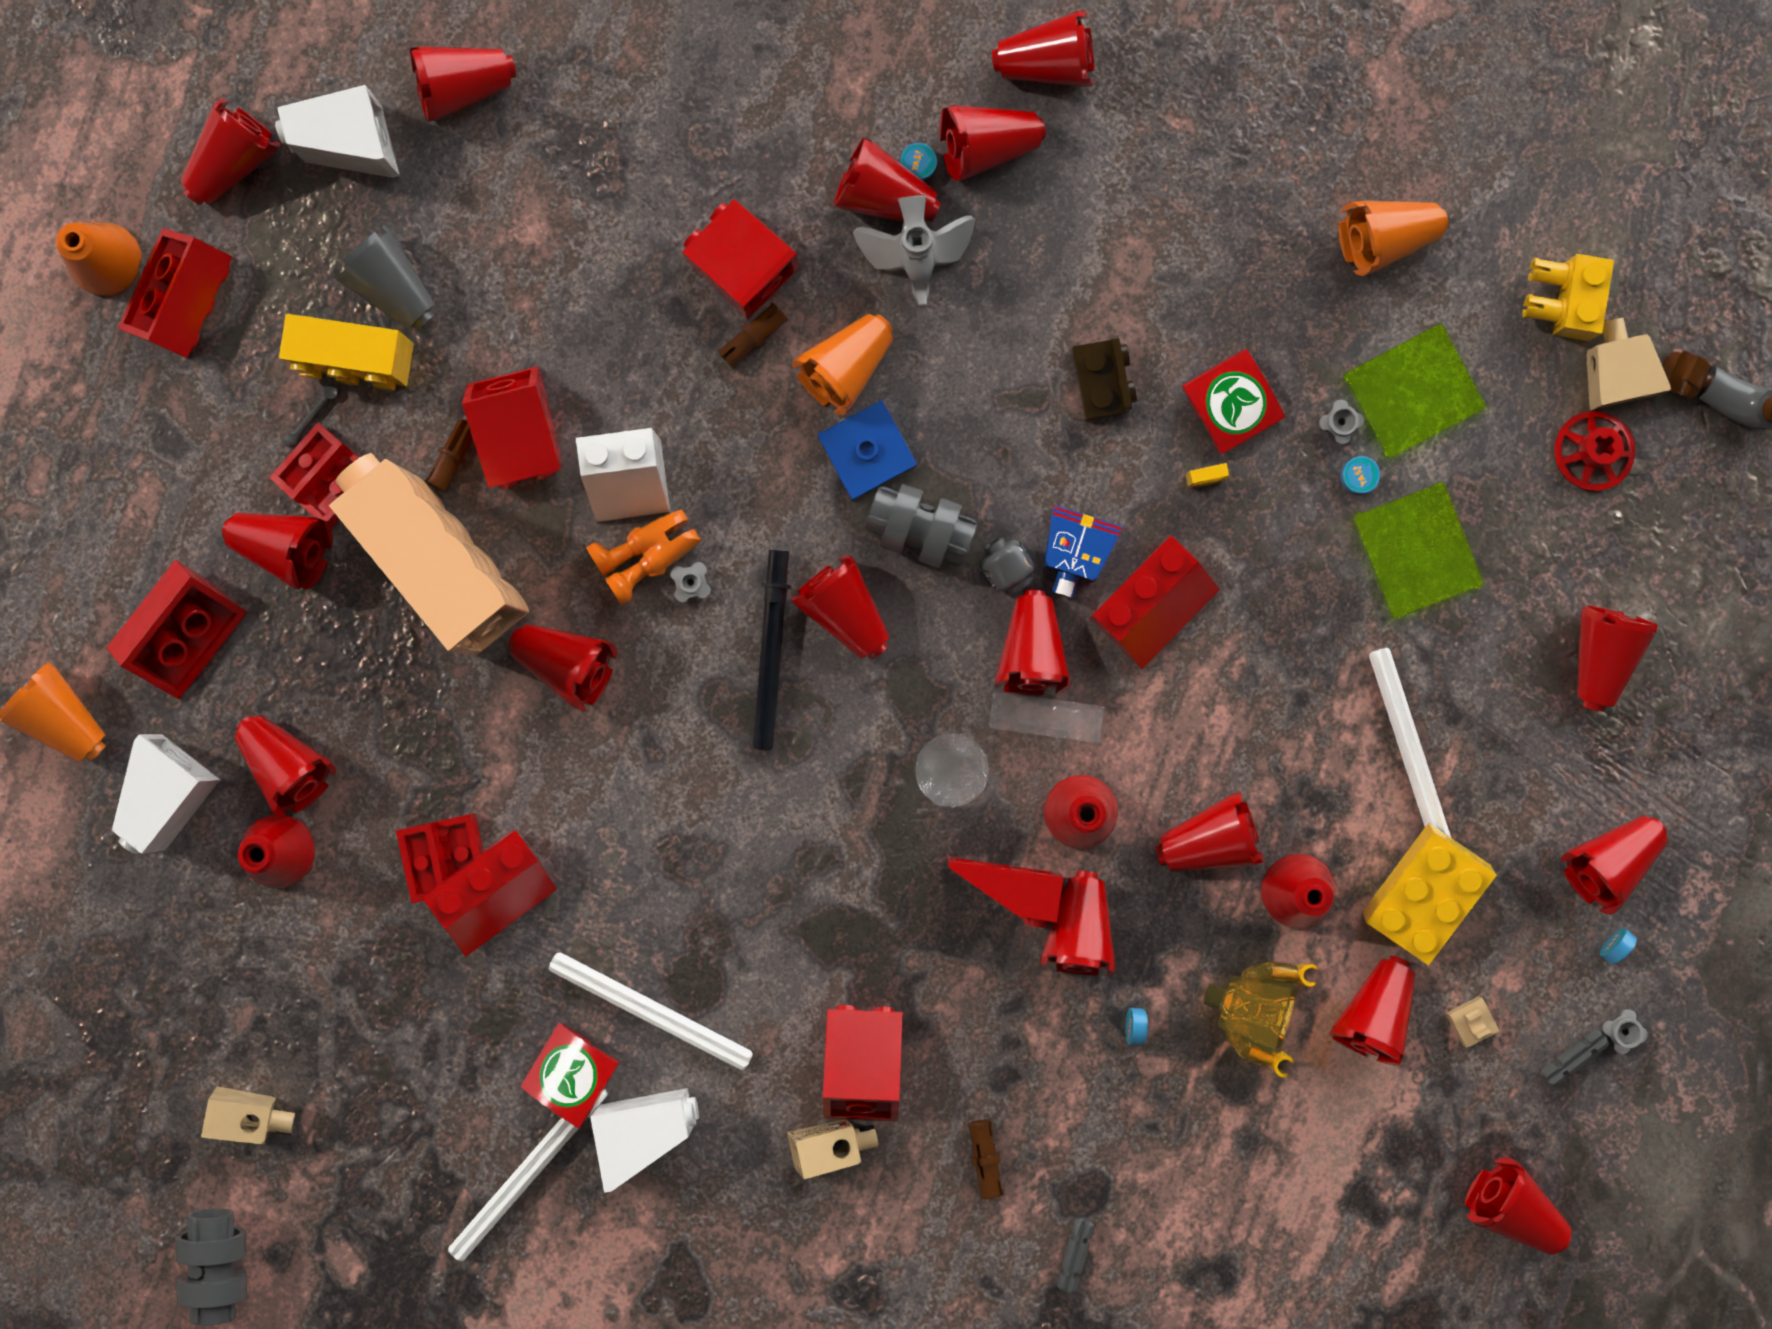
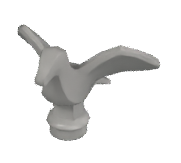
(917, 246)

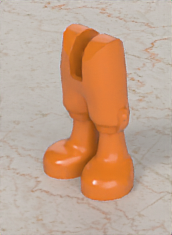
(652, 544)

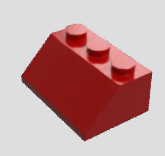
(175, 292)
(1155, 602)
(176, 630)
(489, 892)

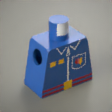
(1077, 548)

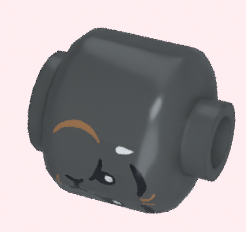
(1007, 565)

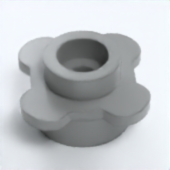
(1352, 421)
(699, 588)
(1635, 1035)

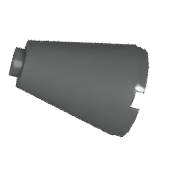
(386, 279)

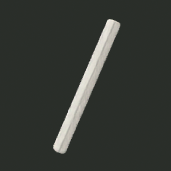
(1407, 739)
(650, 1011)
(514, 1187)

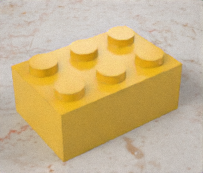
(346, 351)
(1428, 894)

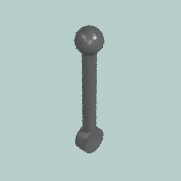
(330, 392)

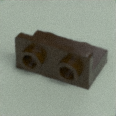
(1103, 378)

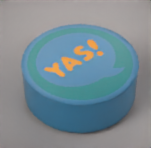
(919, 160)
(1360, 475)
(1618, 946)
(1136, 1026)

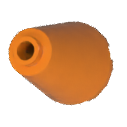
(1388, 231)
(99, 256)
(844, 362)
(54, 716)

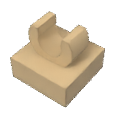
(1472, 1022)

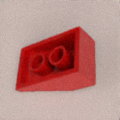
(1022, 890)

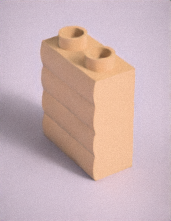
(427, 555)

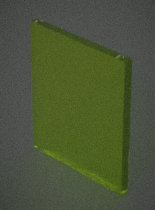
(1414, 390)
(1418, 550)

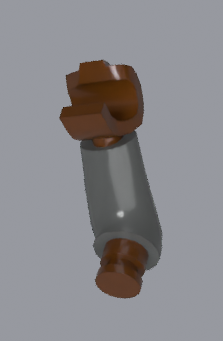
(1730, 396)

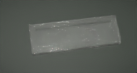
(1046, 717)

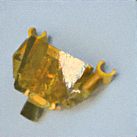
(1259, 1010)

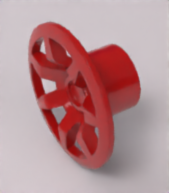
(1596, 450)

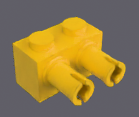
(1581, 298)

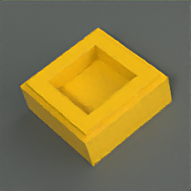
(1207, 475)

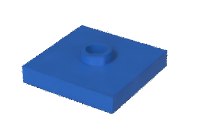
(867, 450)

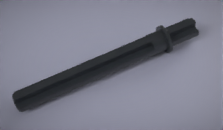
(771, 643)

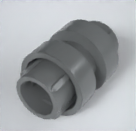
(903, 519)
(212, 1280)

